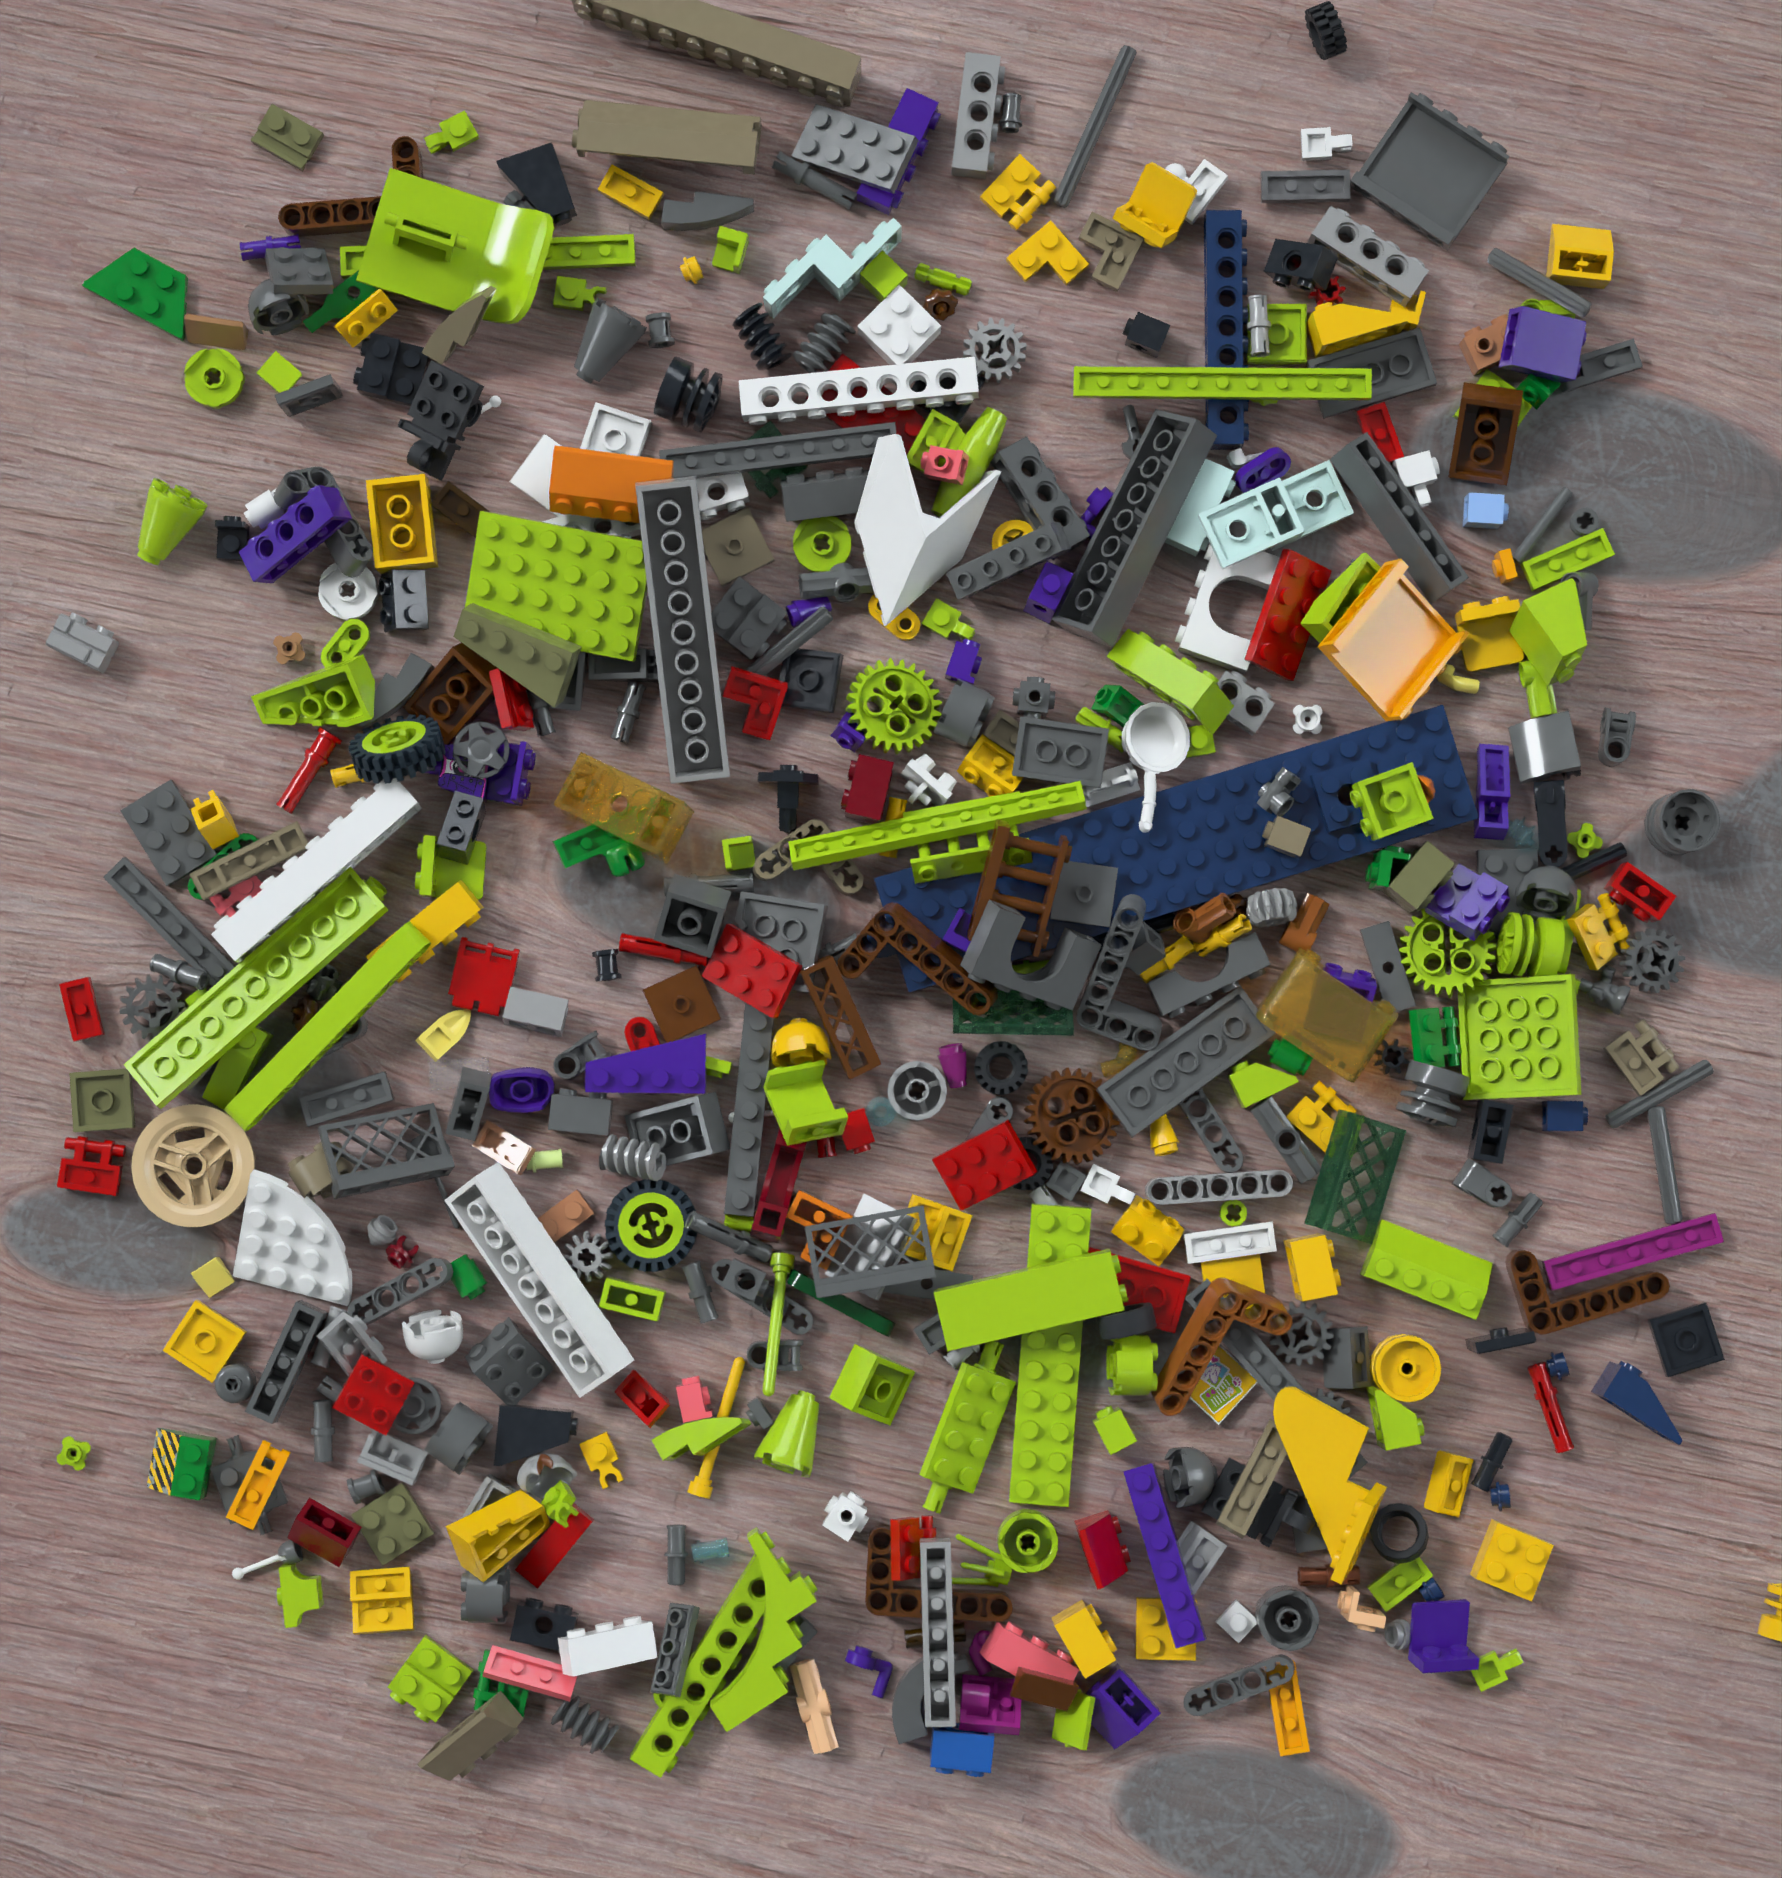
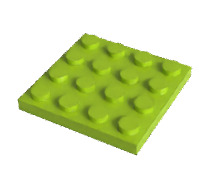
(1520, 1037)

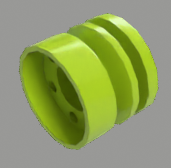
(1530, 945)

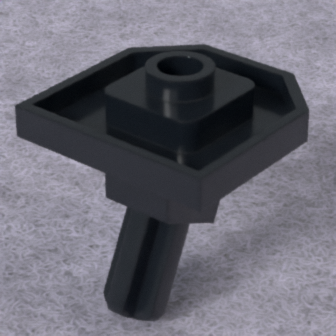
(788, 783)

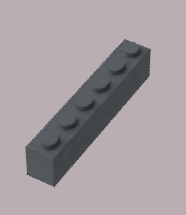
(1399, 517)

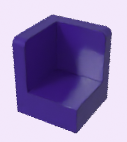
(957, 931)

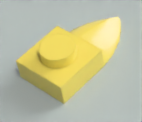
(444, 1033)

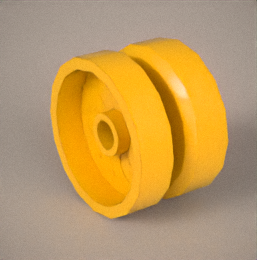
(1418, 1380)

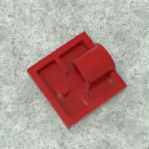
(373, 1394)

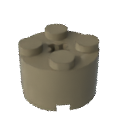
(312, 1172)

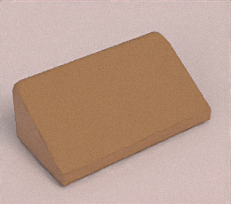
(216, 332)

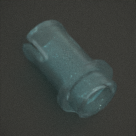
(709, 1550)

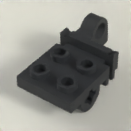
(440, 414)
(1272, 1512)

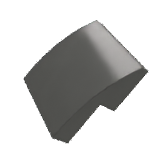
(1544, 747)

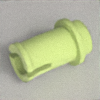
(546, 1160)

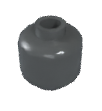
(244, 1378)

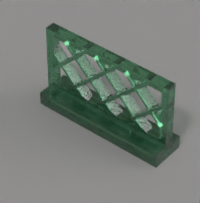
(1013, 1004)
(1337, 1171)

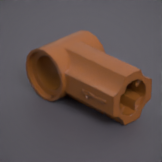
(1198, 923)
(1302, 930)

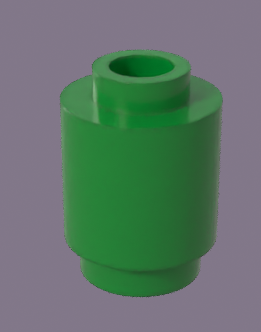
(1289, 1057)
(467, 1277)

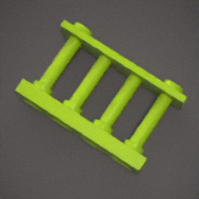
(958, 861)

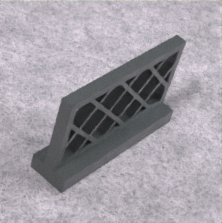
(390, 1175)
(876, 1277)

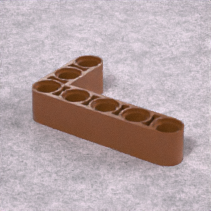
(1210, 1336)

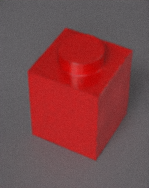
(857, 1132)

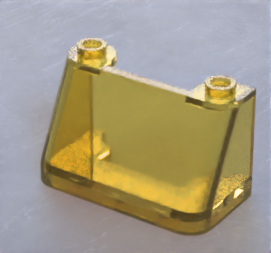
(1325, 1016)

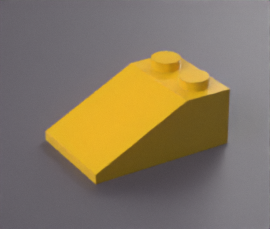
(1349, 326)

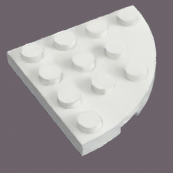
(290, 1243)

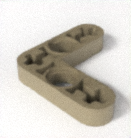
(804, 830)

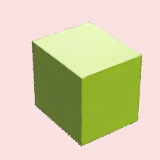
(882, 276)

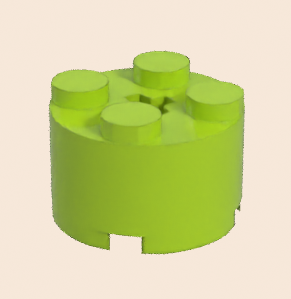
(1131, 1365)
(1027, 1558)

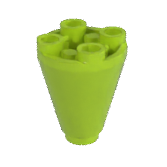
(167, 520)

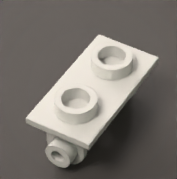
(1115, 783)

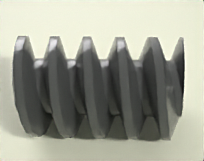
(822, 343)
(585, 1724)

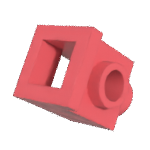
(952, 471)
(693, 1399)

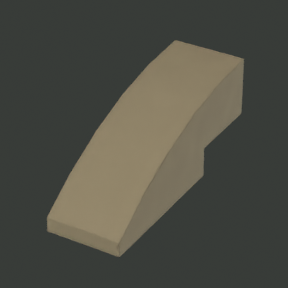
(458, 327)

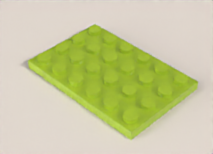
(561, 581)

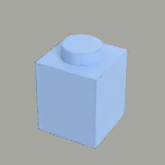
(1484, 510)

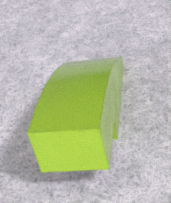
(698, 1436)

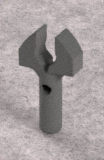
(1133, 431)

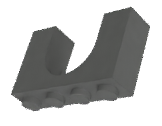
(1056, 982)

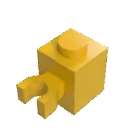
(214, 821)

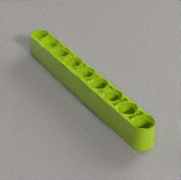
(327, 1026)

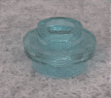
(880, 1121)

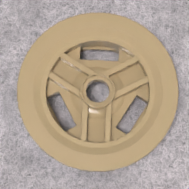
(159, 1153)

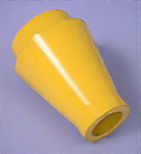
(1162, 1137)

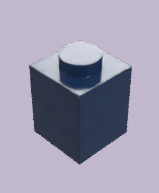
(1563, 1115)

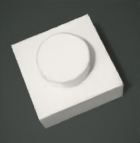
(1237, 1621)

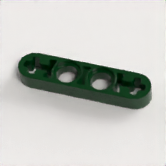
(843, 1304)

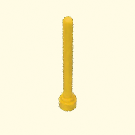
(702, 1484)

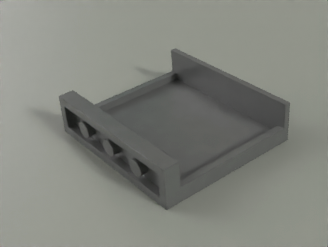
(1430, 170)

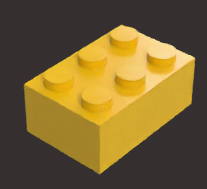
(402, 523)

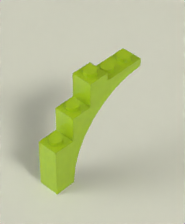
(760, 1680)

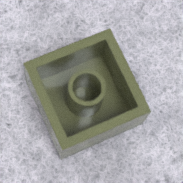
(1417, 878)

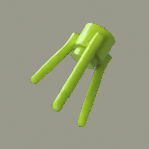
(995, 1571)

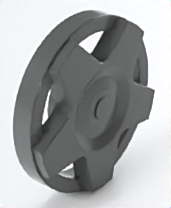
(481, 750)
(417, 1408)

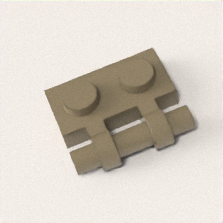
(1633, 1061)

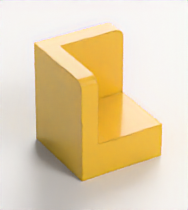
(1412, 310)

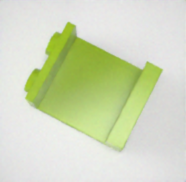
(803, 1103)

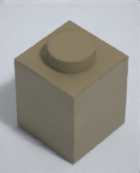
(1286, 836)

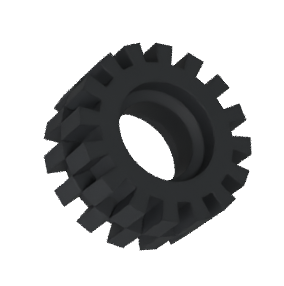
(1325, 30)
(1018, 1061)
(1044, 1165)

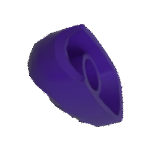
(521, 1089)

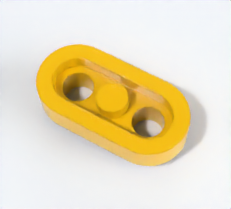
(894, 626)

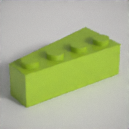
(1171, 678)

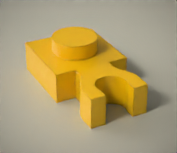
(600, 1455)

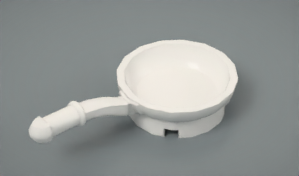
(1157, 743)

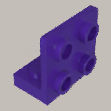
(511, 782)
(1440, 1637)

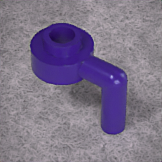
(1097, 501)
(863, 1658)

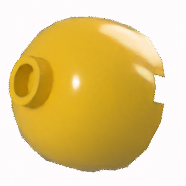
(800, 1043)

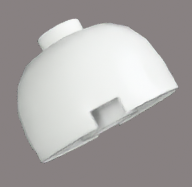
(432, 1335)

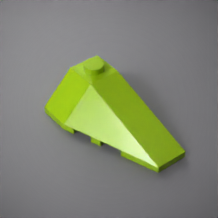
(330, 696)

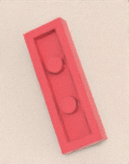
(529, 1673)

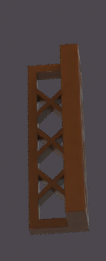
(847, 1011)

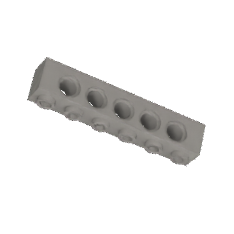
(937, 1632)

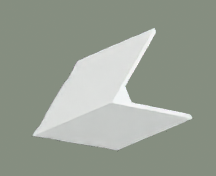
(900, 542)

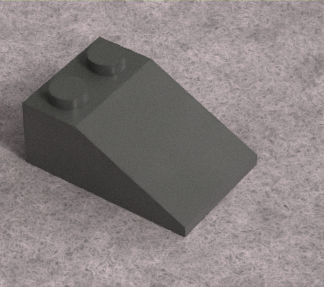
(682, 1128)

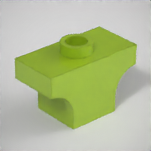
(298, 1594)

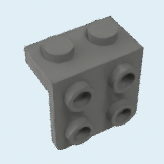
(508, 1363)

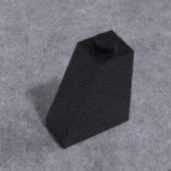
(540, 181)
(531, 1430)

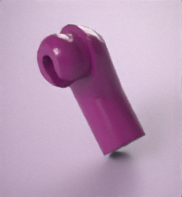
(981, 1665)

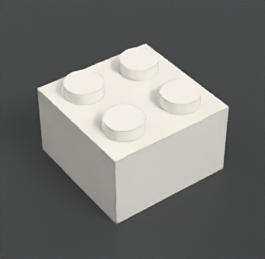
(899, 328)

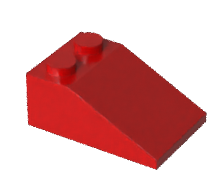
(1102, 1548)

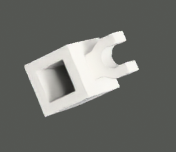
(1416, 473)

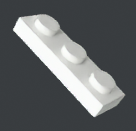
(1229, 1242)

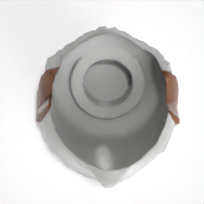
(543, 1472)

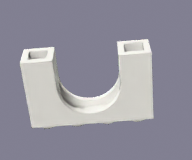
(1201, 635)

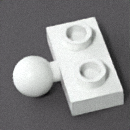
(1206, 180)

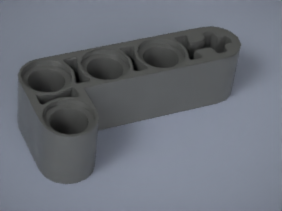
(348, 544)

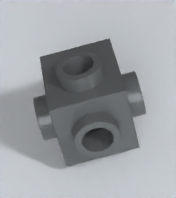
(1026, 706)

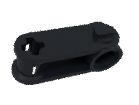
(1550, 809)

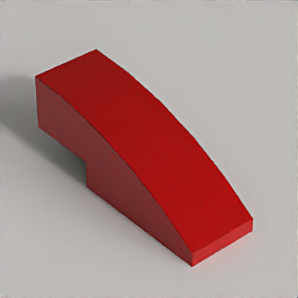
(553, 1547)

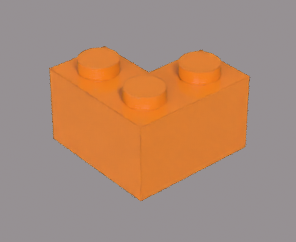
(811, 1211)

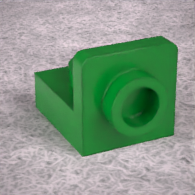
(1537, 389)
(1116, 703)

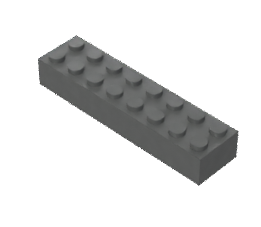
(1134, 527)

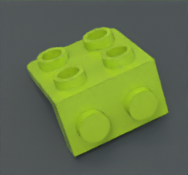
(441, 874)

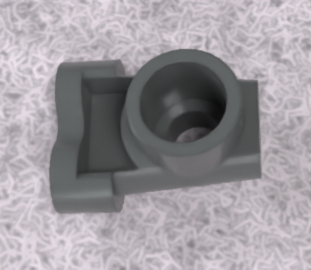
(1275, 795)

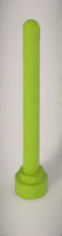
(782, 1265)

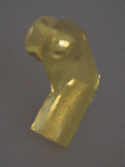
(1123, 1059)

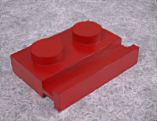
(511, 702)

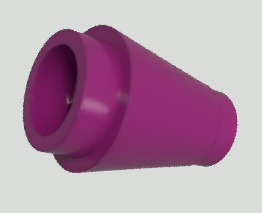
(953, 1062)

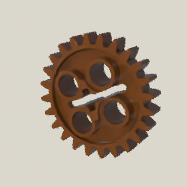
(1082, 1141)

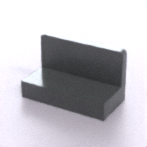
(1348, 1359)

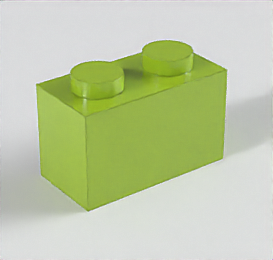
(632, 1298)

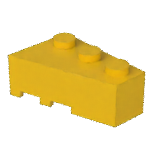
(497, 1533)

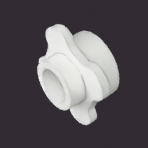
(1313, 713)

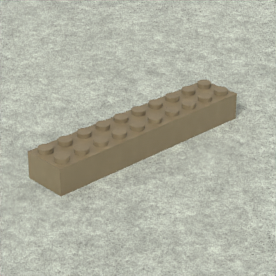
(735, 42)

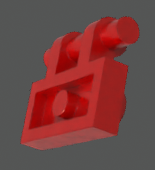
(89, 1175)
(906, 1545)

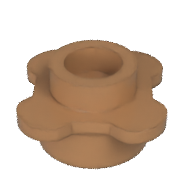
(297, 650)

